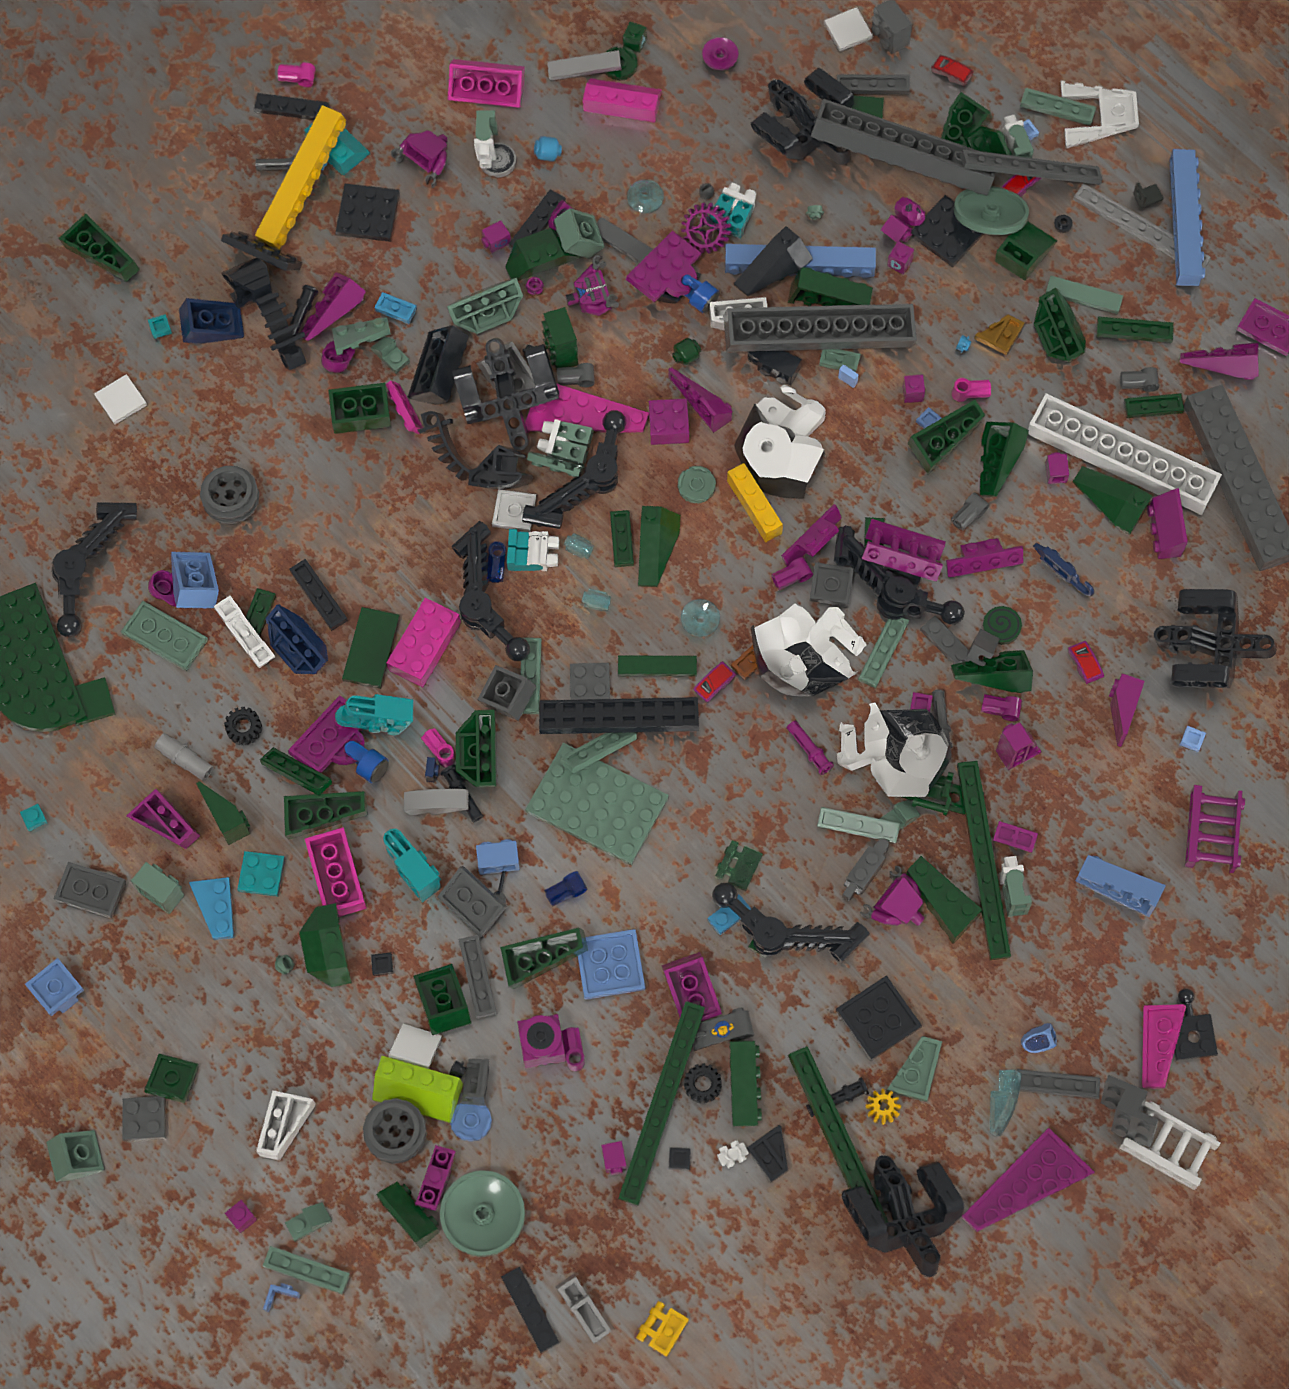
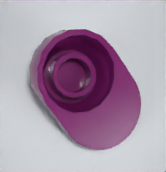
(335, 363)
(161, 586)

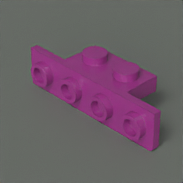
(814, 537)
(982, 557)

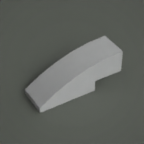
(435, 801)
(583, 1308)

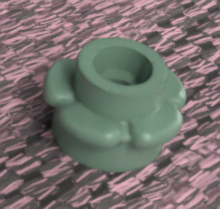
(814, 211)
(284, 964)

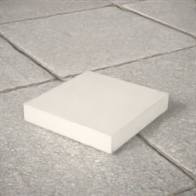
(848, 29)
(120, 399)
(510, 509)
(415, 1046)

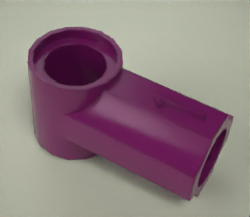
(797, 571)
(1008, 707)
(573, 1047)

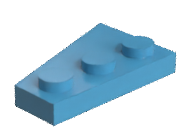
(216, 906)

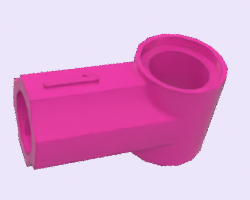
(301, 74)
(971, 389)
(438, 747)

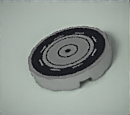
(504, 161)

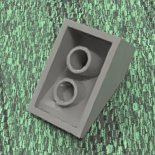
(523, 378)

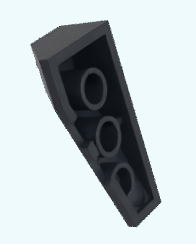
(779, 258)

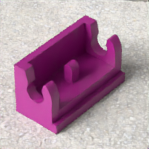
(1015, 836)

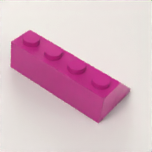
(486, 83)
(621, 100)

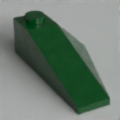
(963, 118)
(1002, 447)
(1116, 499)
(657, 538)
(1006, 672)

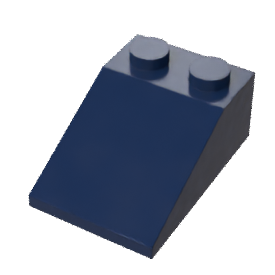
(209, 321)

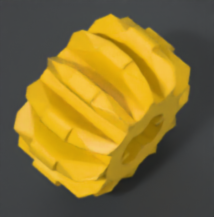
(875, 1107)

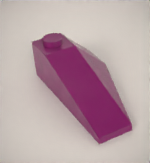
(339, 298)
(1237, 362)
(706, 404)

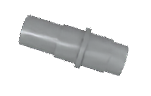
(183, 756)

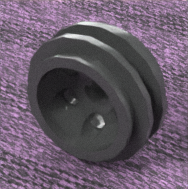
(237, 508)
(396, 1109)

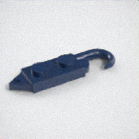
(1063, 568)

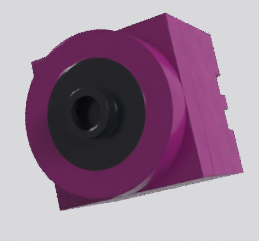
(541, 1040)

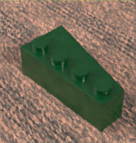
(96, 246)
(827, 290)
(942, 437)
(313, 812)
(943, 899)
(539, 955)
(744, 1083)

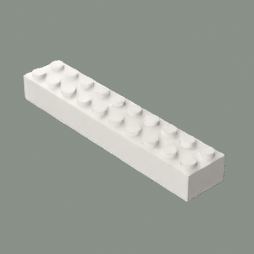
(1122, 453)

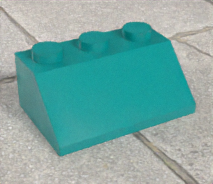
(346, 153)

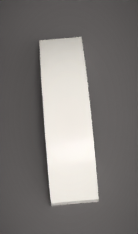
(244, 632)

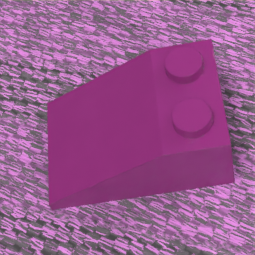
(1125, 696)
(691, 983)

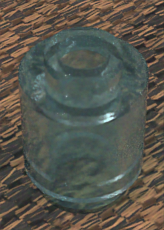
(578, 546)
(596, 600)

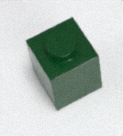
(635, 36)

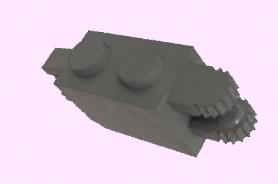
(865, 869)

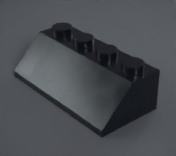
(438, 359)

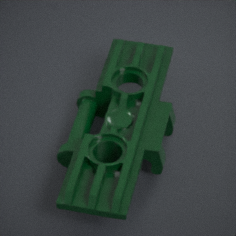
(941, 792)

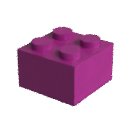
(668, 421)

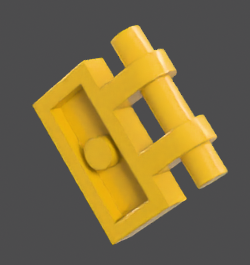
(668, 1331)

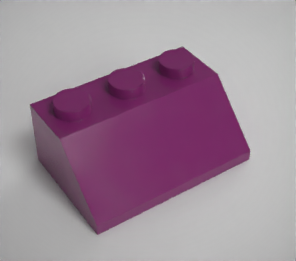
(1167, 525)

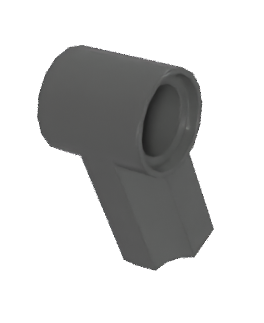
(581, 375)
(1145, 379)
(973, 507)

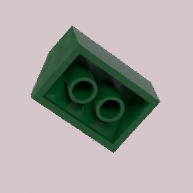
(407, 1214)

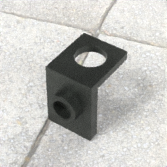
(1147, 195)

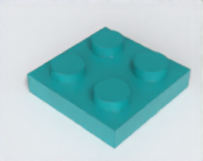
(261, 873)

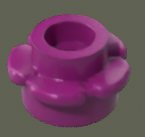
(534, 281)

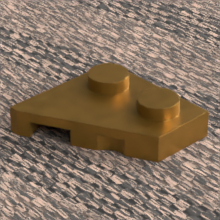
(1001, 334)

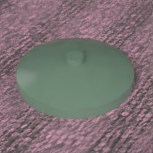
(993, 214)
(482, 1213)

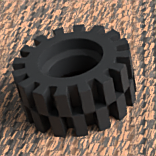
(235, 717)
(702, 1070)

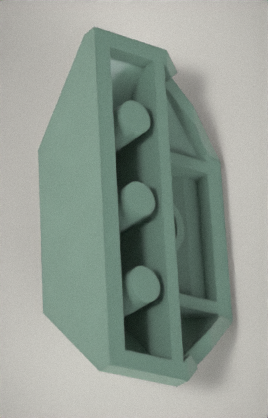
(487, 307)

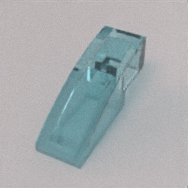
(1004, 1101)

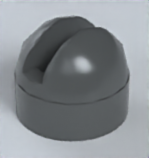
(708, 192)

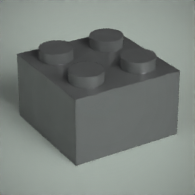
(891, 26)
(506, 692)

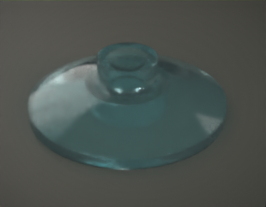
(645, 203)
(700, 609)

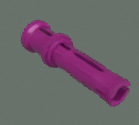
(814, 753)

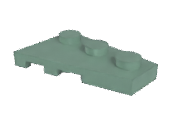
(356, 333)
(556, 464)
(918, 1071)

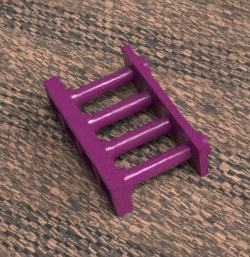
(905, 540)
(1195, 836)

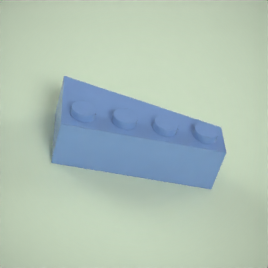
(1120, 885)

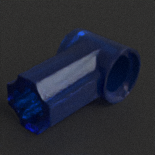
(496, 564)
(570, 886)

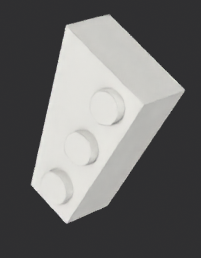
(718, 308)
(282, 1123)

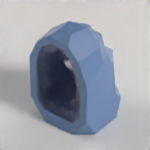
(1039, 1039)

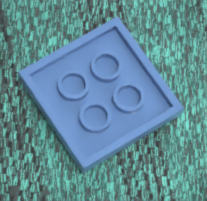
(611, 965)

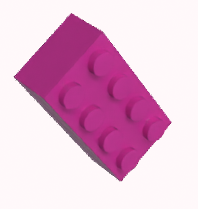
(424, 642)
(335, 871)

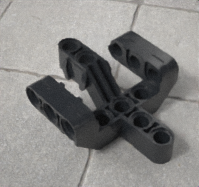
(796, 107)
(544, 390)
(1225, 604)
(907, 1228)

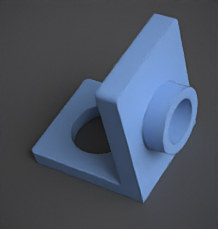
(283, 1289)

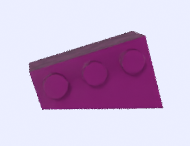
(1016, 745)
(164, 819)

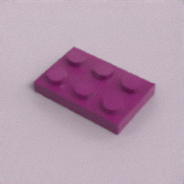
(1266, 326)

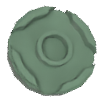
(696, 484)

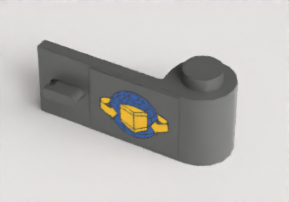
(724, 1028)

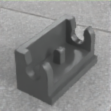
(984, 645)
(476, 1082)

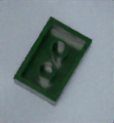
(560, 339)
(359, 408)

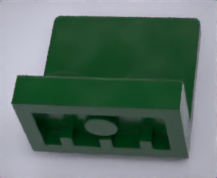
(988, 141)

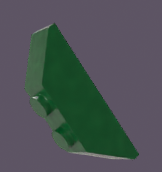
(537, 254)
(1058, 327)
(477, 749)
(324, 946)

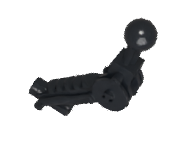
(599, 478)
(70, 563)
(896, 594)
(475, 604)
(773, 937)

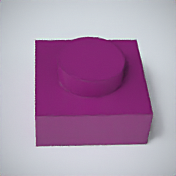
(921, 701)

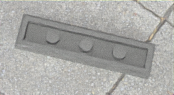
(584, 65)

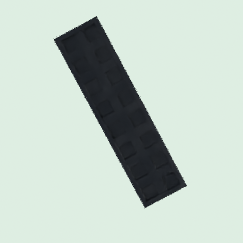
(618, 715)

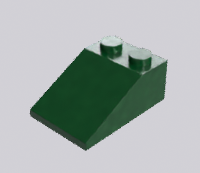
(229, 820)
(442, 999)

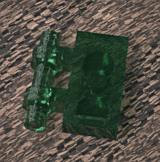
(744, 869)

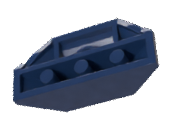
(295, 641)

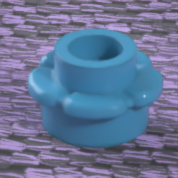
(963, 344)

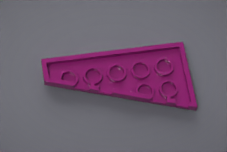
(1034, 1176)

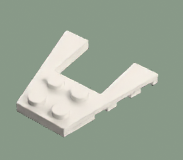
(1116, 107)

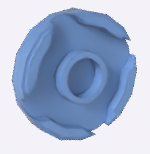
(471, 1122)

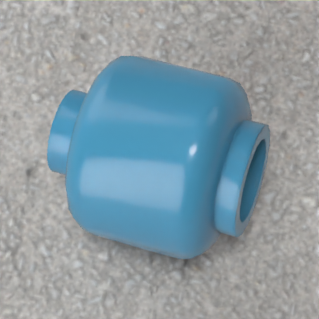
(547, 148)

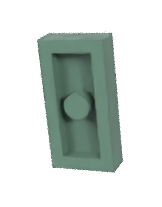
(836, 358)

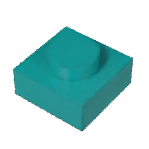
(159, 326)
(33, 817)

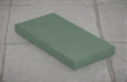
(164, 635)

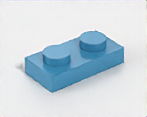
(395, 308)
(725, 918)

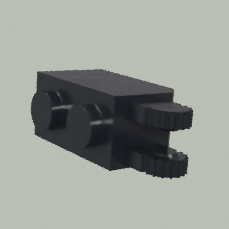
(776, 364)

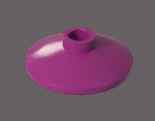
(720, 47)

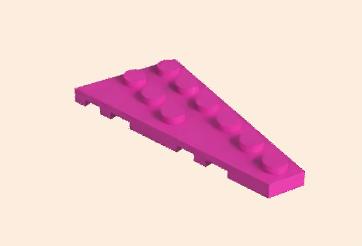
(583, 410)

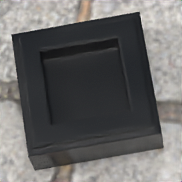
(382, 964)
(679, 1159)

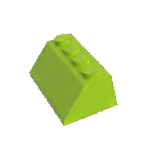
(428, 1090)

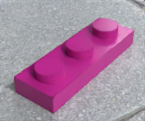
(403, 406)

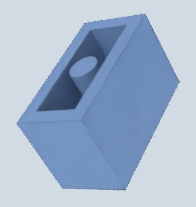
(497, 857)

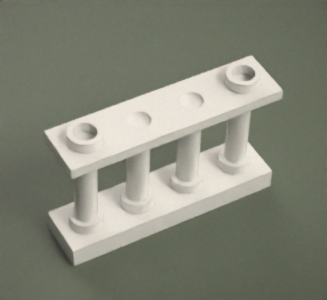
(1171, 1166)

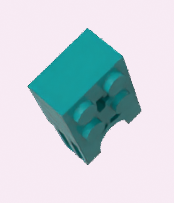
(376, 713)
(412, 865)

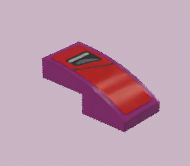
(1020, 184)
(1086, 662)
(714, 681)

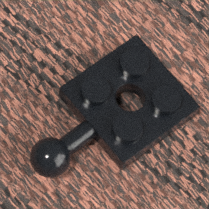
(1201, 1025)

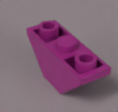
(436, 1178)

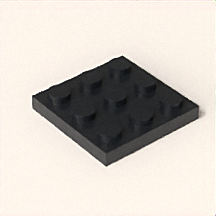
(367, 212)
(945, 233)
(878, 1018)

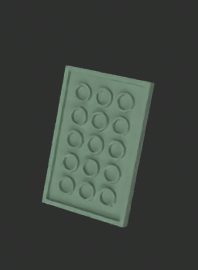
(598, 806)

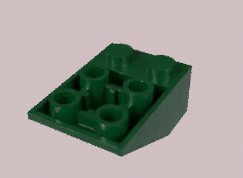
(1024, 250)

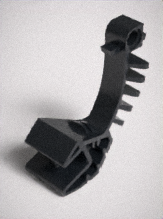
(253, 285)
(494, 472)

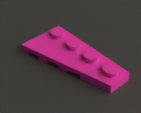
(1160, 1038)

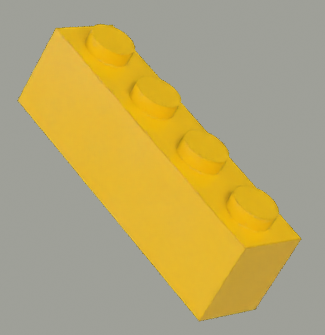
(754, 502)

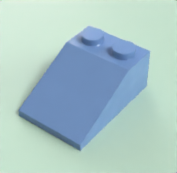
(194, 580)

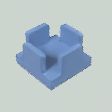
(55, 988)

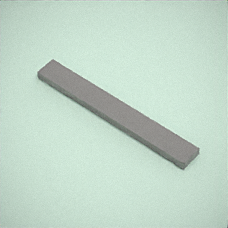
(1128, 220)

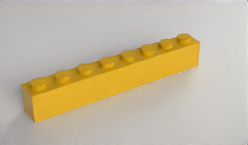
(301, 177)

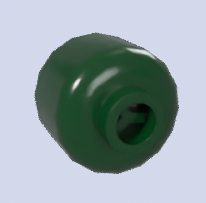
(686, 351)

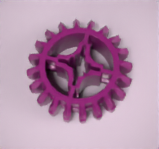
(691, 230)

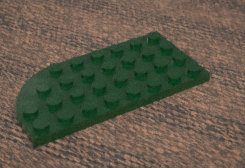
(33, 671)

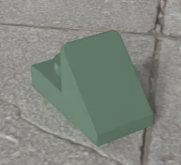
(390, 354)
(902, 813)
(308, 1221)

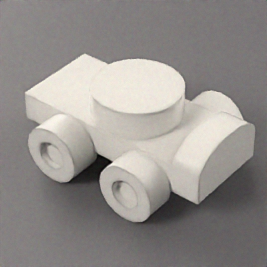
(729, 1156)

